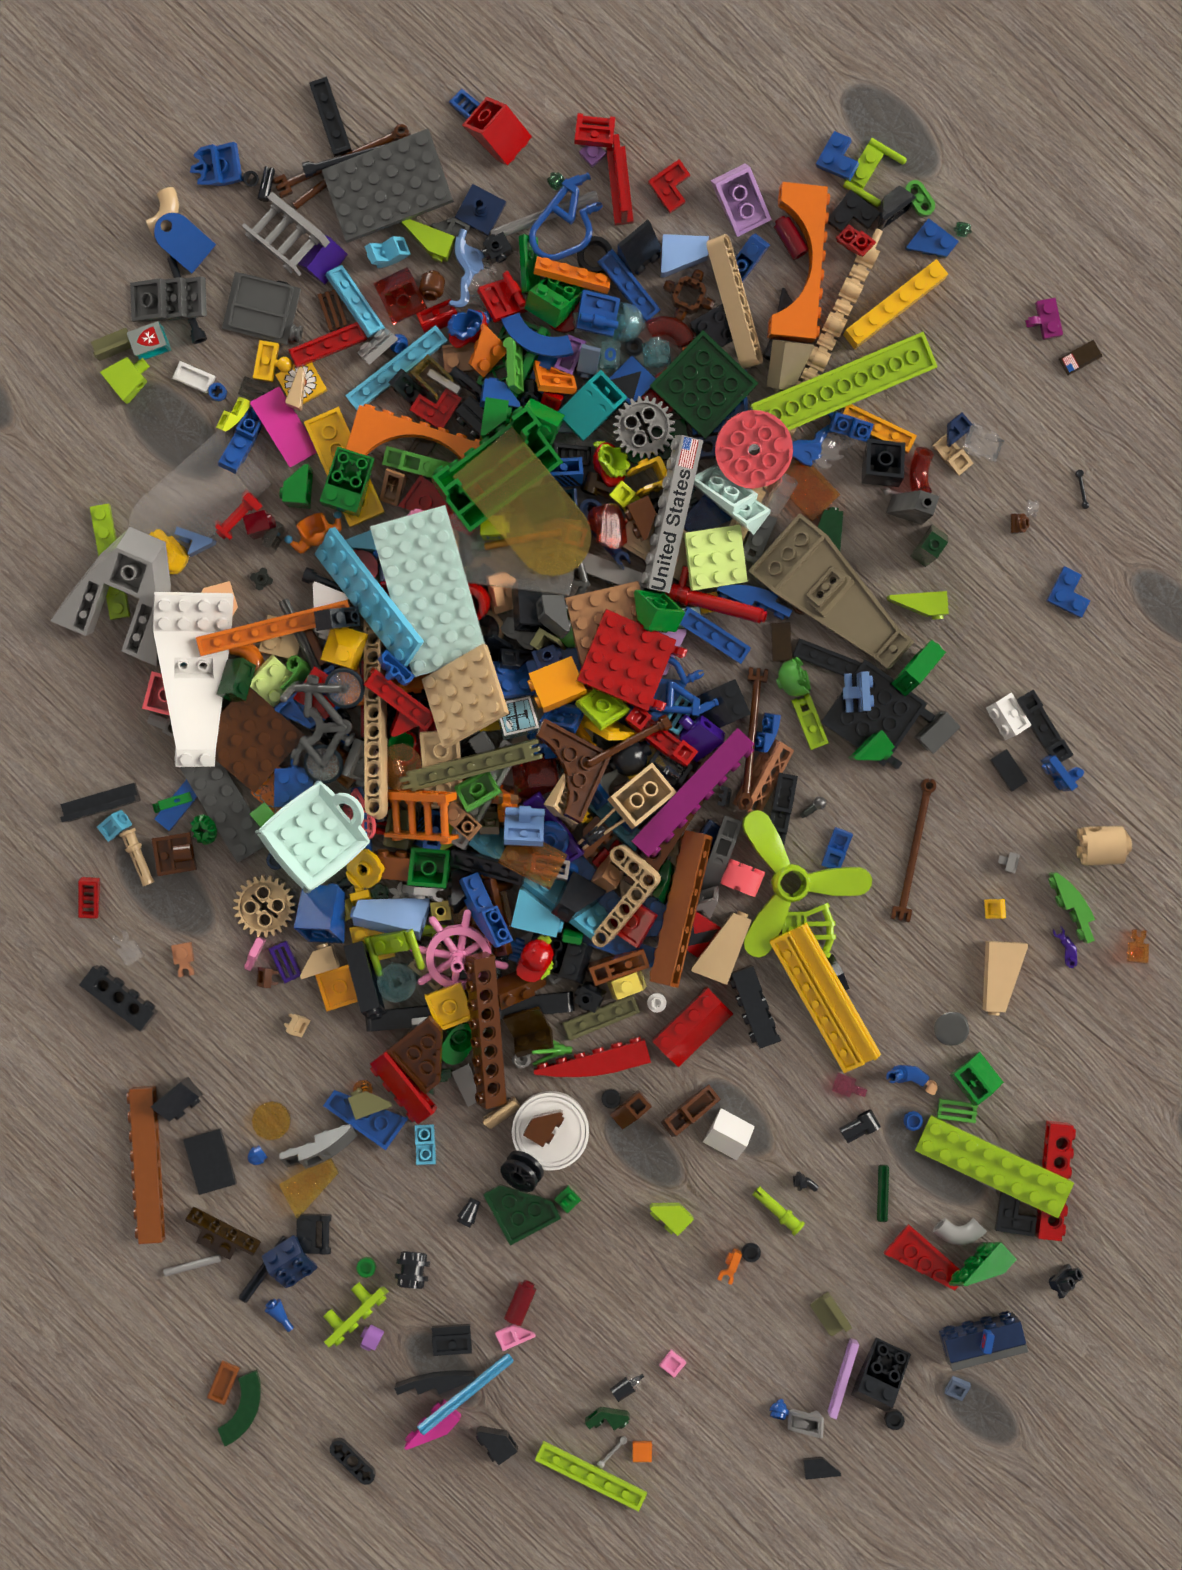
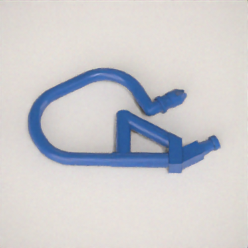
(571, 186)
(696, 708)

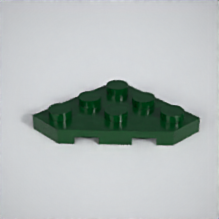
(520, 1212)

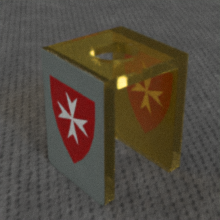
(421, 366)

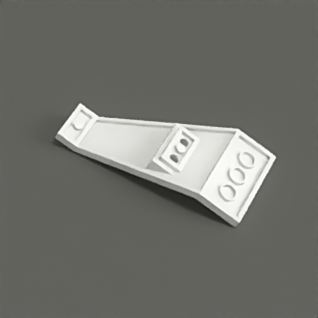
(191, 688)

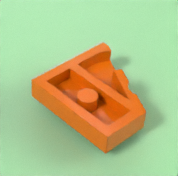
(487, 351)
(554, 380)

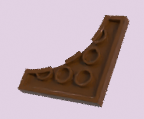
(573, 755)

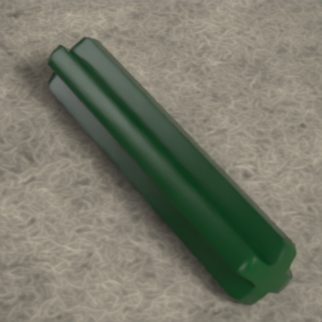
(883, 1193)

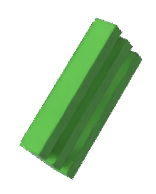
(973, 1113)

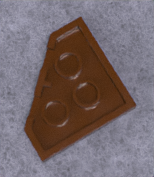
(421, 1054)

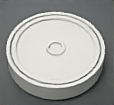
(569, 1138)

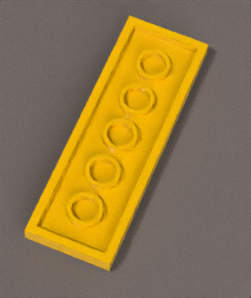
(327, 433)

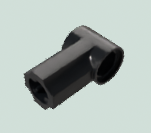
(864, 1124)

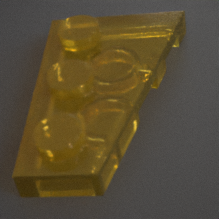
(308, 1185)

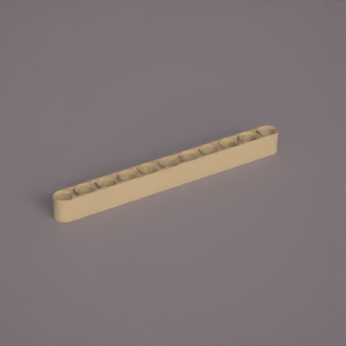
(380, 740)

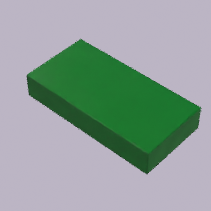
(572, 935)

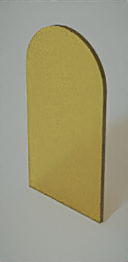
(527, 506)

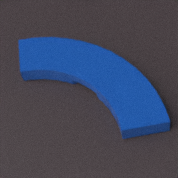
(536, 343)

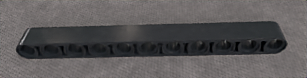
(402, 1017)

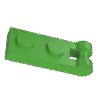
(514, 365)

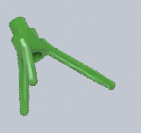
(557, 1050)

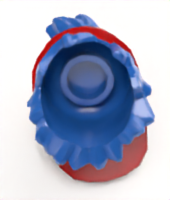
(466, 326)

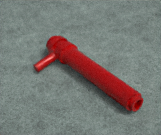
(685, 596)

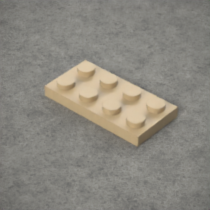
(434, 753)

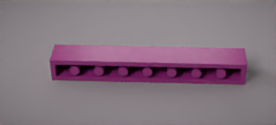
(692, 793)

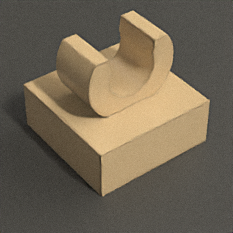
(297, 1025)

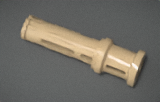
(133, 847)

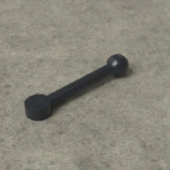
(1079, 474)

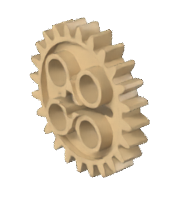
(253, 919)

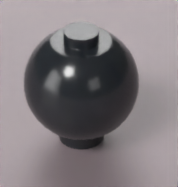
(631, 759)

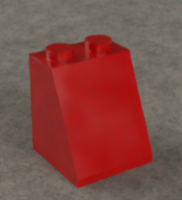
(497, 130)

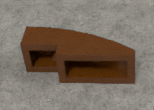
(690, 1111)

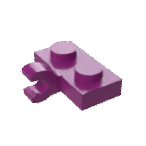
(1047, 318)

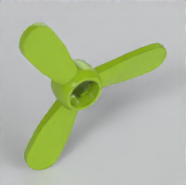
(771, 918)

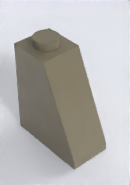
(787, 363)

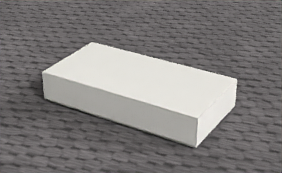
(193, 377)

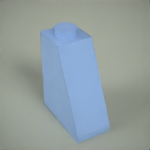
(682, 252)

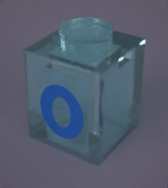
(610, 354)

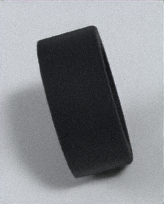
(595, 240)

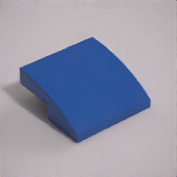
(566, 716)

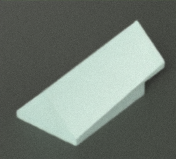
(733, 499)

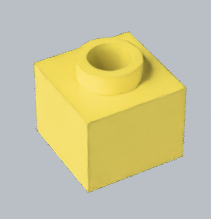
(447, 910)

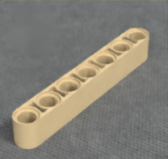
(734, 301)

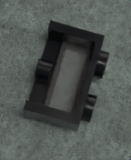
(670, 769)

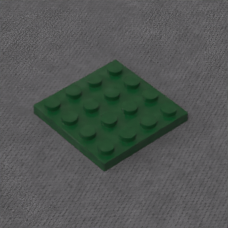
(703, 385)

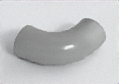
(959, 1234)

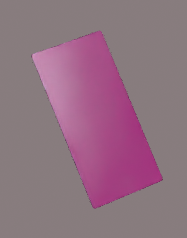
(284, 426)

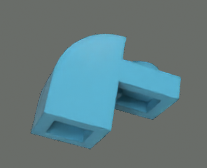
(388, 252)

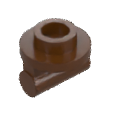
(1019, 523)

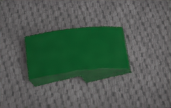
(664, 887)

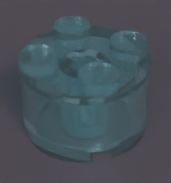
(387, 986)

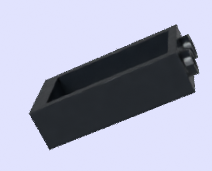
(364, 981)

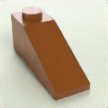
(618, 966)

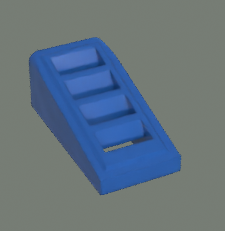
(469, 99)

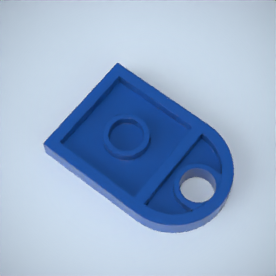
(184, 241)

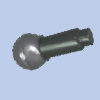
(818, 804)

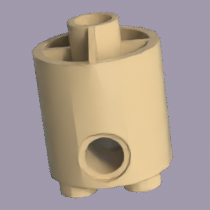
(1103, 845)

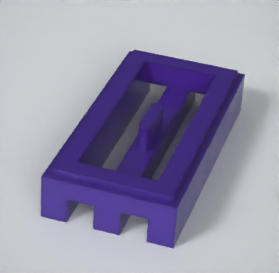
(292, 959)

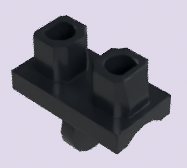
(1065, 1280)

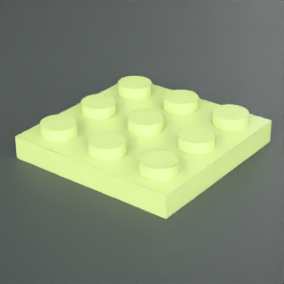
(715, 557)

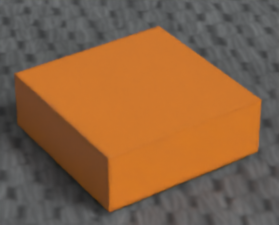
(642, 1451)

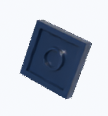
(480, 209)

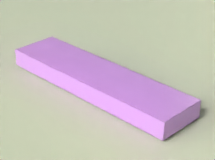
(843, 1377)

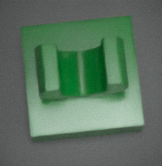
(567, 1199)

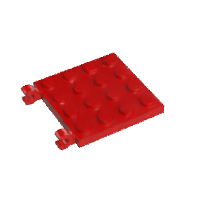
(628, 661)

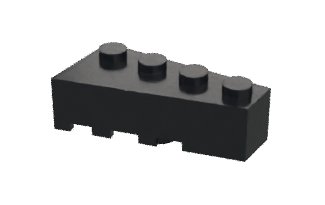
(754, 1006)

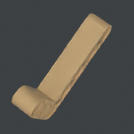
(629, 898)

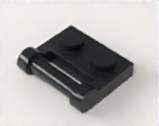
(307, 1233)

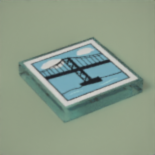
(522, 718)

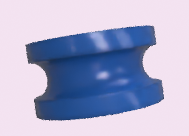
(213, 387)

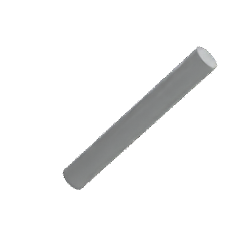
(192, 1265)

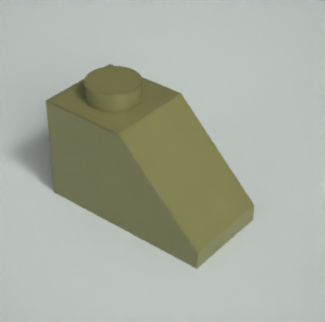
(366, 1103)

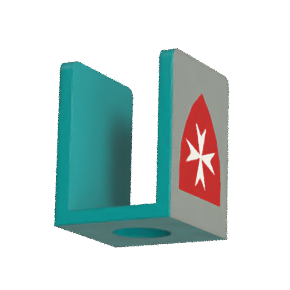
(149, 341)

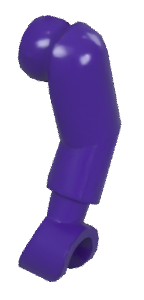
(1070, 948)

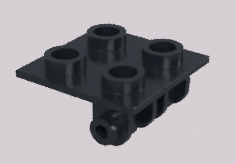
(714, 324)

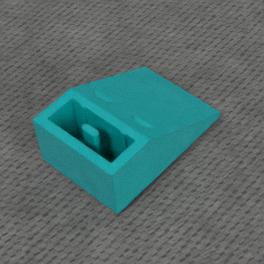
(592, 405)

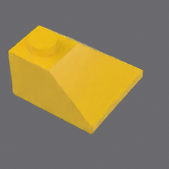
(344, 647)

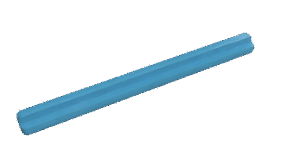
(465, 1394)

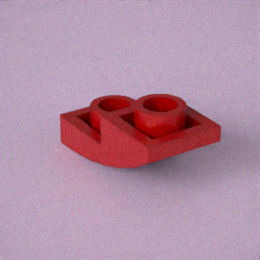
(855, 241)

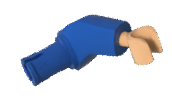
(907, 1073)

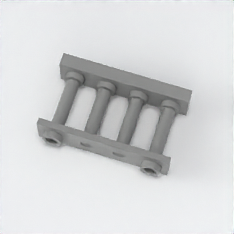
(302, 226)

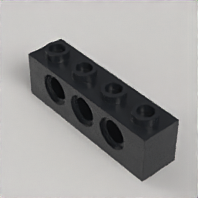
(92, 984)

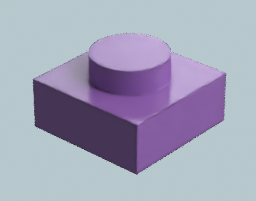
(592, 154)

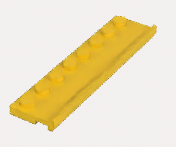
(825, 998)

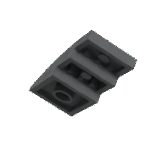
(168, 299)

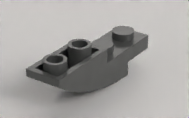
(721, 852)
(326, 1145)

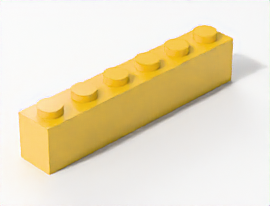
(895, 304)

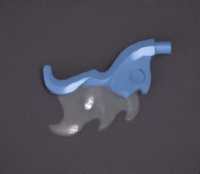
(475, 272)

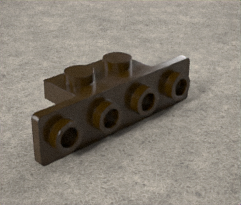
(221, 1236)

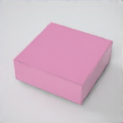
(672, 1363)

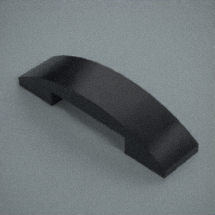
(1043, 727)

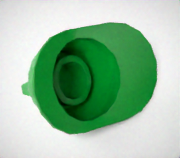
(457, 1044)

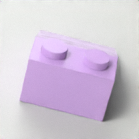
(741, 199)

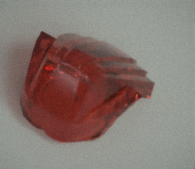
(608, 525)

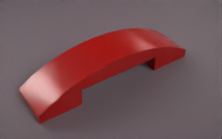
(661, 740)

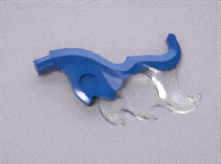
(822, 448)

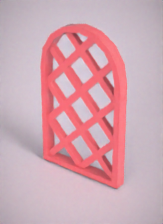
(370, 819)

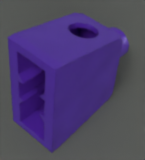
(701, 735)

